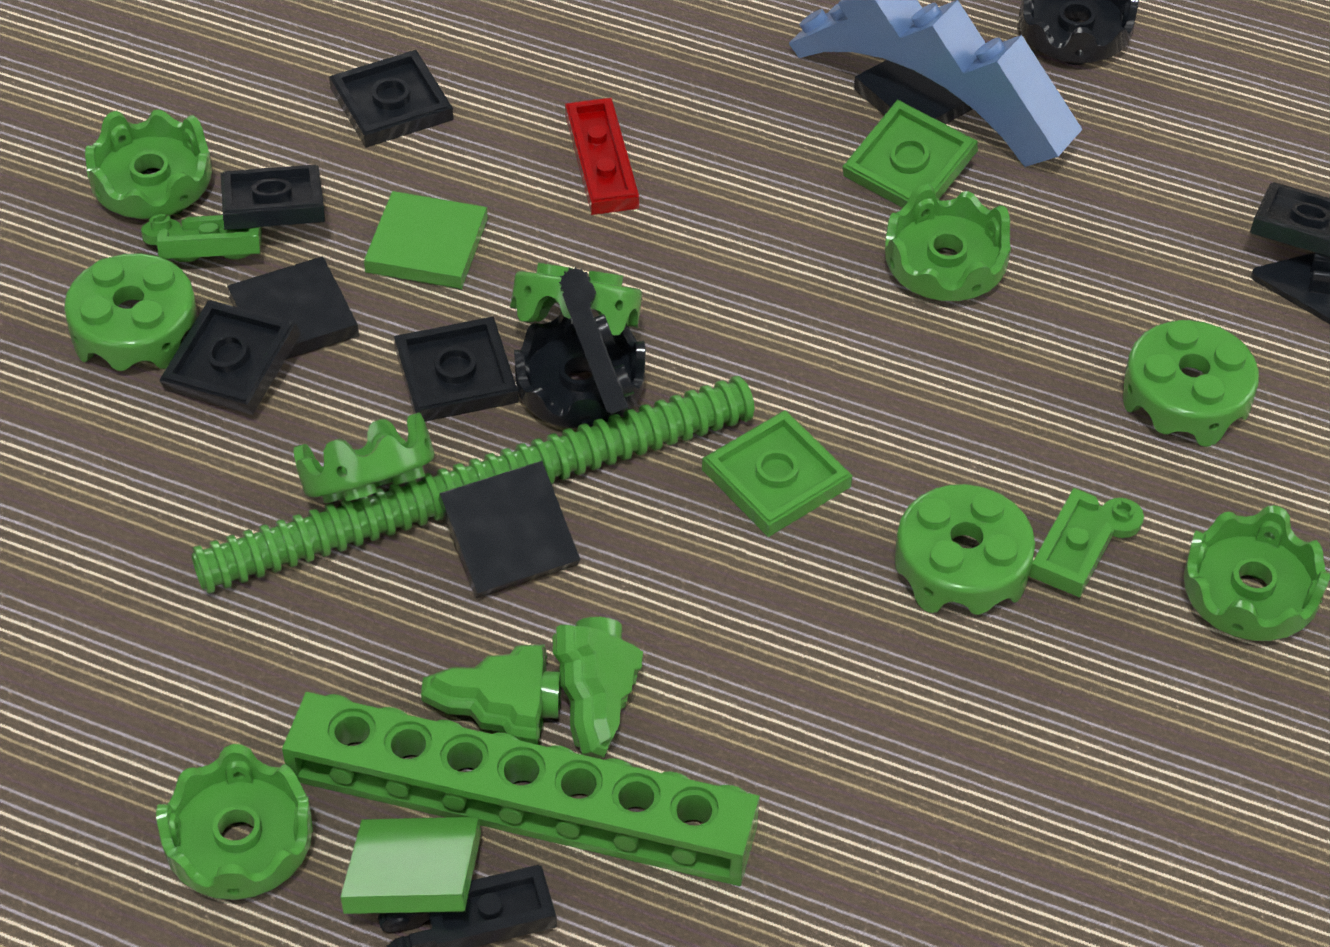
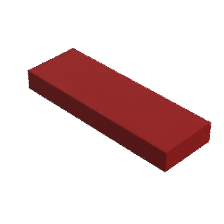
(601, 156)

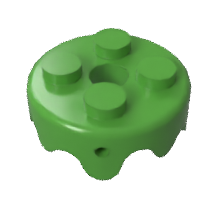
(128, 149)
(958, 224)
(538, 291)
(134, 334)
(1186, 403)
(358, 472)
(1267, 551)
(974, 576)
(229, 792)

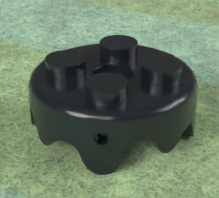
(1054, 31)
(553, 353)

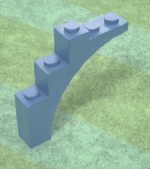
(943, 44)

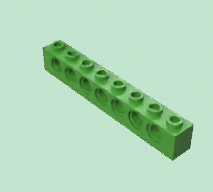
(540, 810)

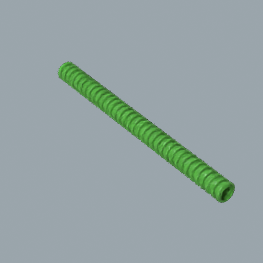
(420, 500)

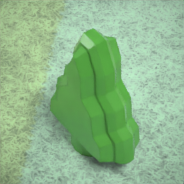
(597, 679)
(501, 692)

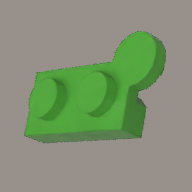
(199, 238)
(1081, 538)

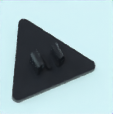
(1301, 281)

